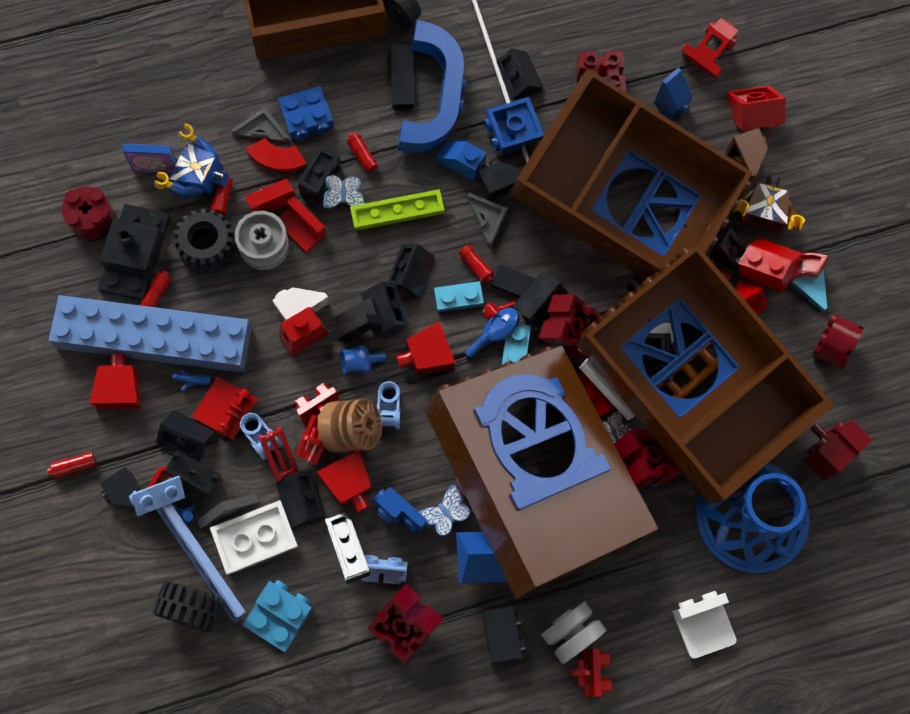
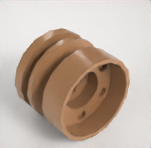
(350, 425)

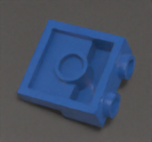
(306, 113)
(513, 126)
(394, 508)

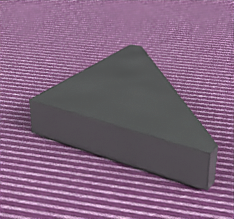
(261, 126)
(488, 216)
(227, 509)

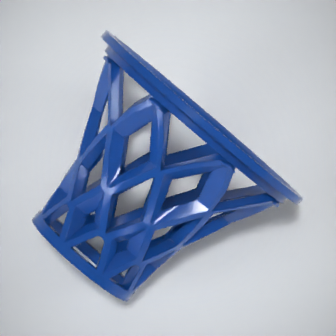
(743, 504)

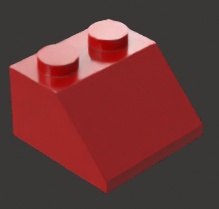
(757, 108)
(769, 264)

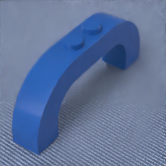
(443, 47)

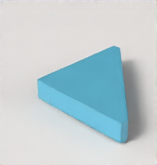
(812, 289)

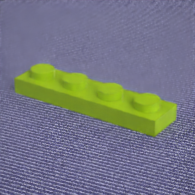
(397, 210)

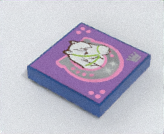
(150, 157)

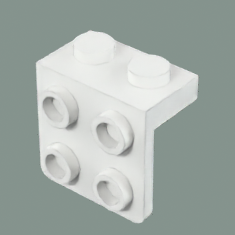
(704, 625)

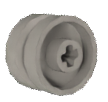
(262, 240)
(571, 629)

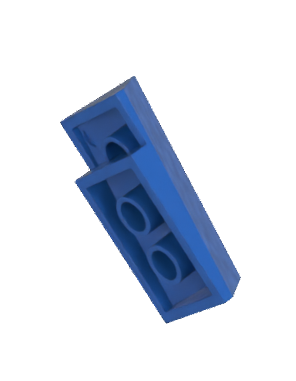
(477, 560)

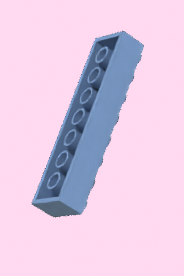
(150, 333)

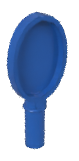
(496, 330)

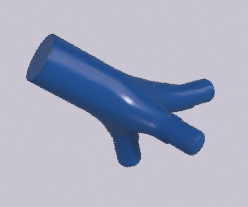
(192, 379)
(186, 514)

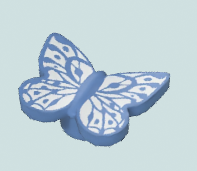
(342, 191)
(447, 512)

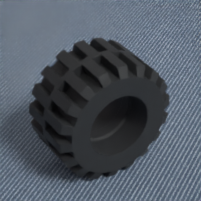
(202, 224)
(188, 606)

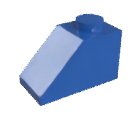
(674, 95)
(462, 158)

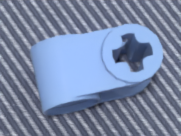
(389, 408)
(253, 435)

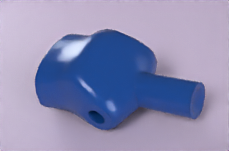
(359, 360)

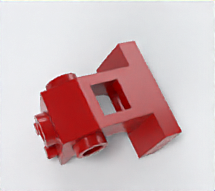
(704, 56)

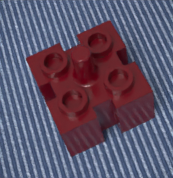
(608, 67)
(567, 322)
(835, 447)
(646, 458)
(405, 623)

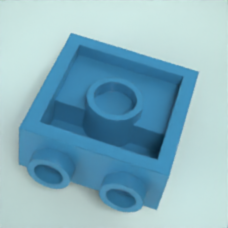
(278, 615)

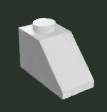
(295, 300)

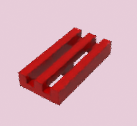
(271, 436)

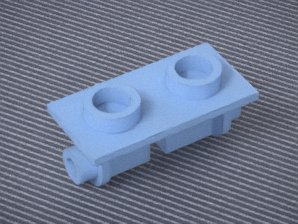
(157, 496)
(390, 568)

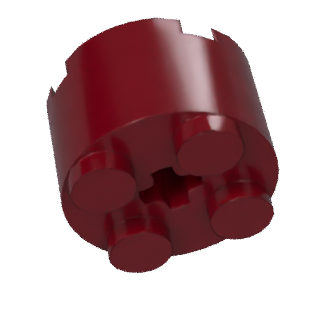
(87, 212)
(838, 341)

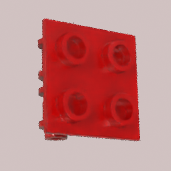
(224, 407)

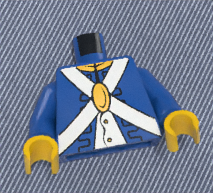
(196, 169)

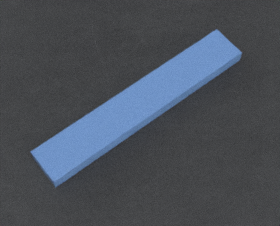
(201, 562)

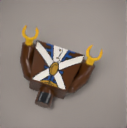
(769, 207)

